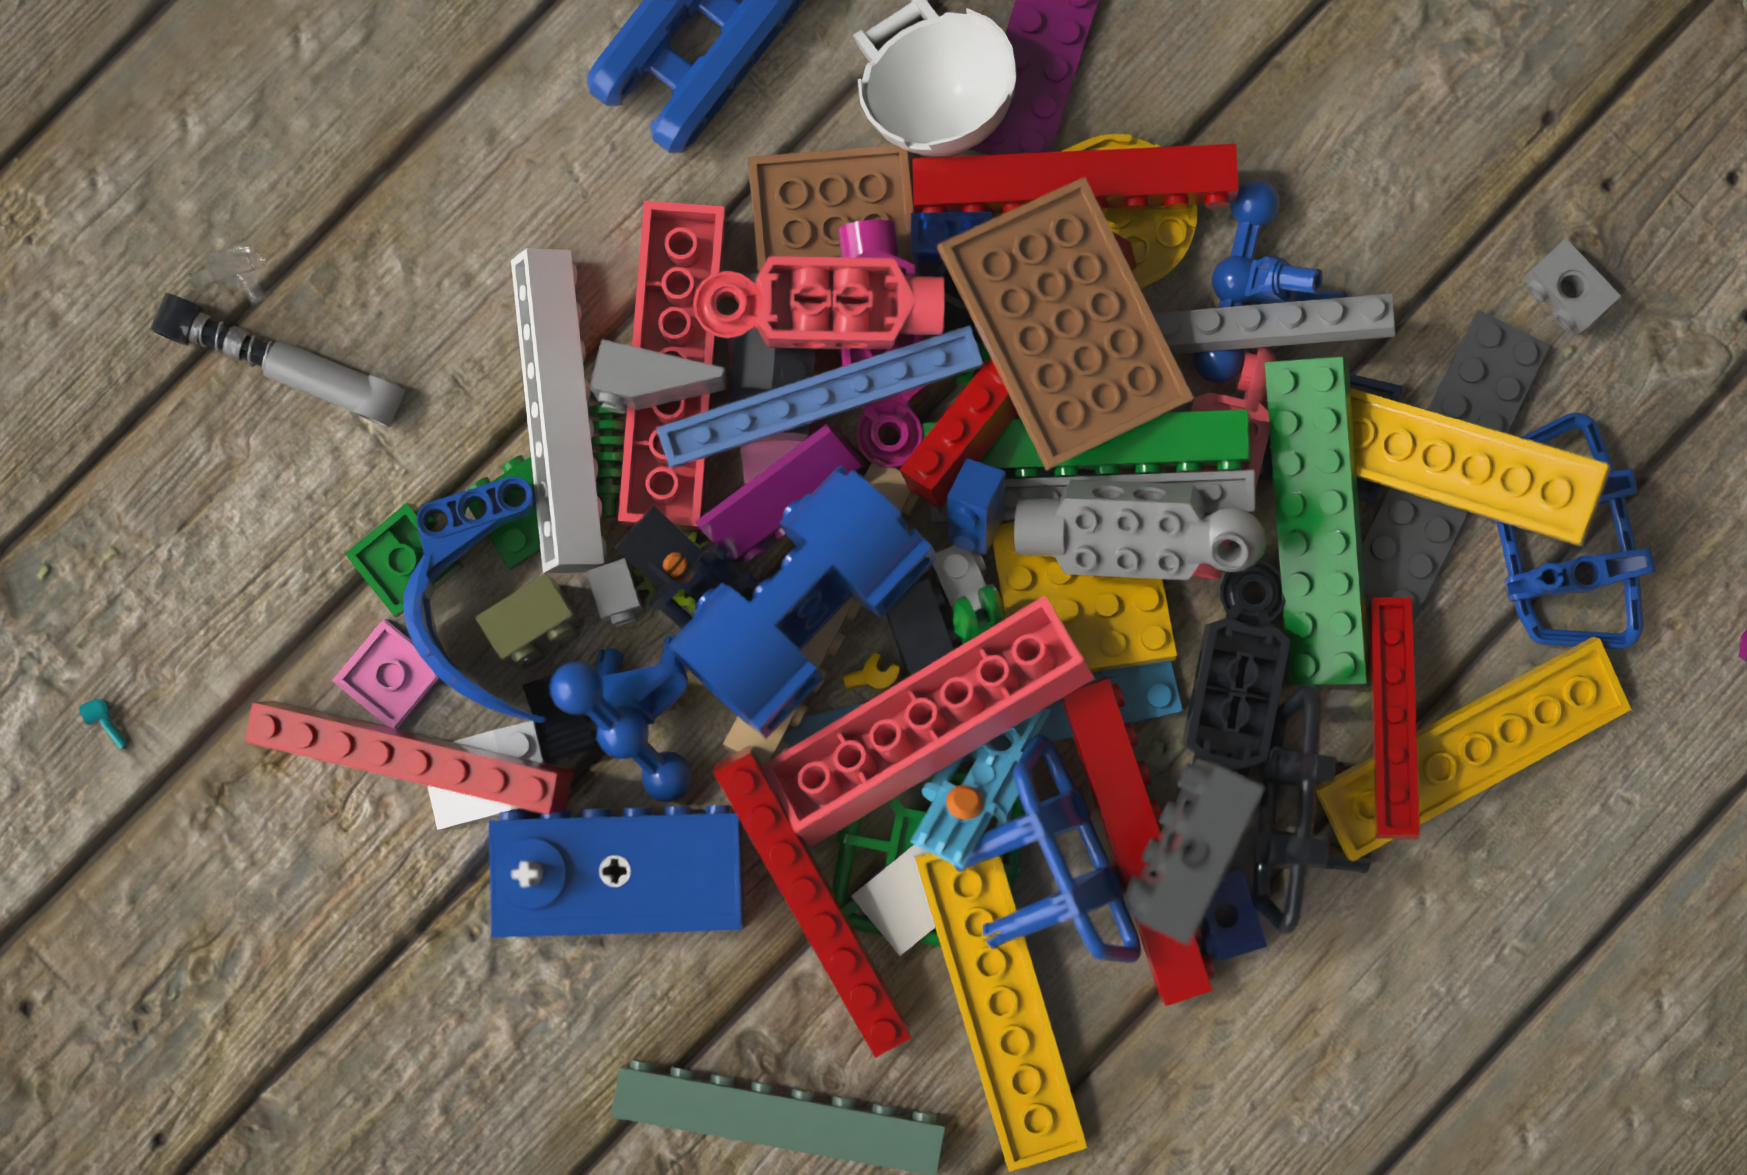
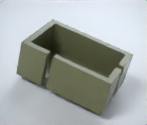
(530, 622)

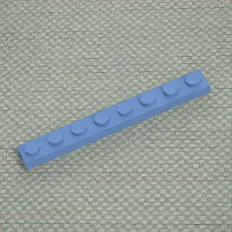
(819, 397)

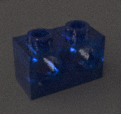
(936, 227)

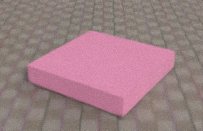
(387, 675)

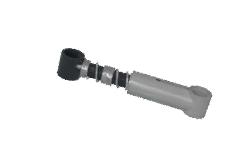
(281, 362)

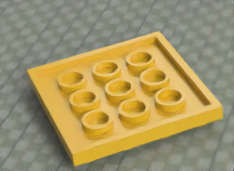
(1107, 617)

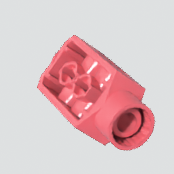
(824, 303)

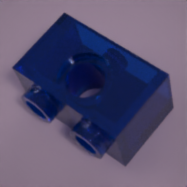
(1244, 932)

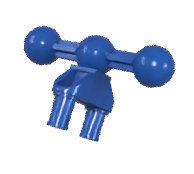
(1262, 281)
(622, 709)

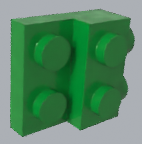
(519, 538)
(391, 555)

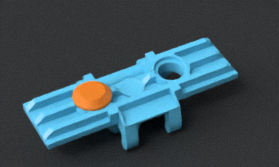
(964, 811)

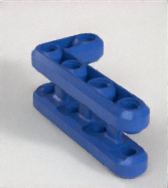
(699, 88)

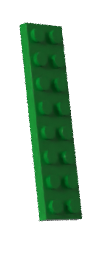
(1318, 520)

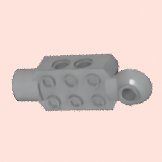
(1135, 531)

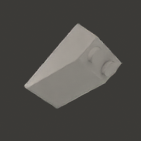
(645, 378)

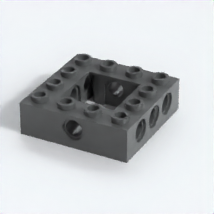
(1180, 883)

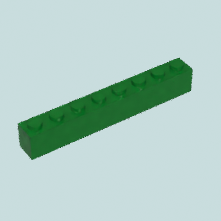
(1168, 440)

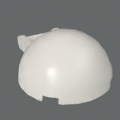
(936, 81)

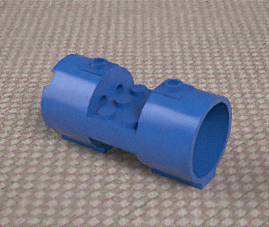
(847, 548)

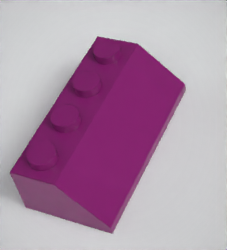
(755, 510)

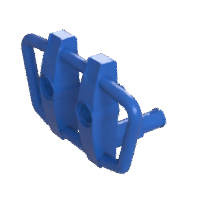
(1607, 568)
(1077, 895)

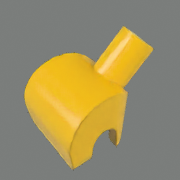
(873, 677)

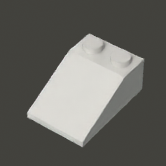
(515, 740)

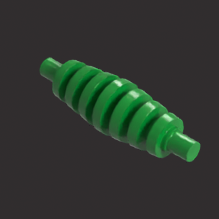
(607, 457)

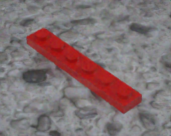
(1394, 718)

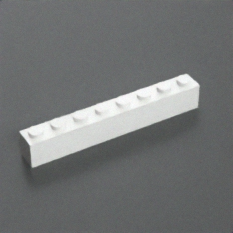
(558, 411)

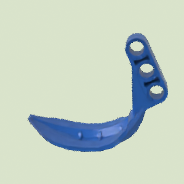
(440, 552)

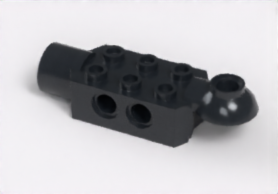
(1239, 675)

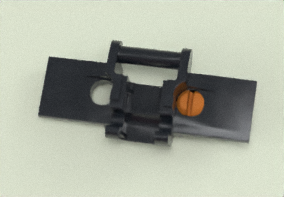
(677, 563)

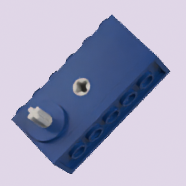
(557, 879)

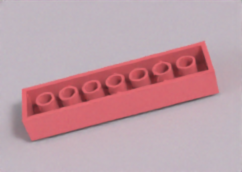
(677, 252)
(927, 722)

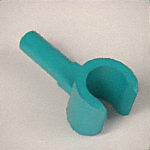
(99, 711)

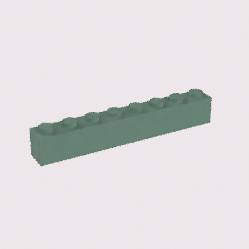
(778, 1119)

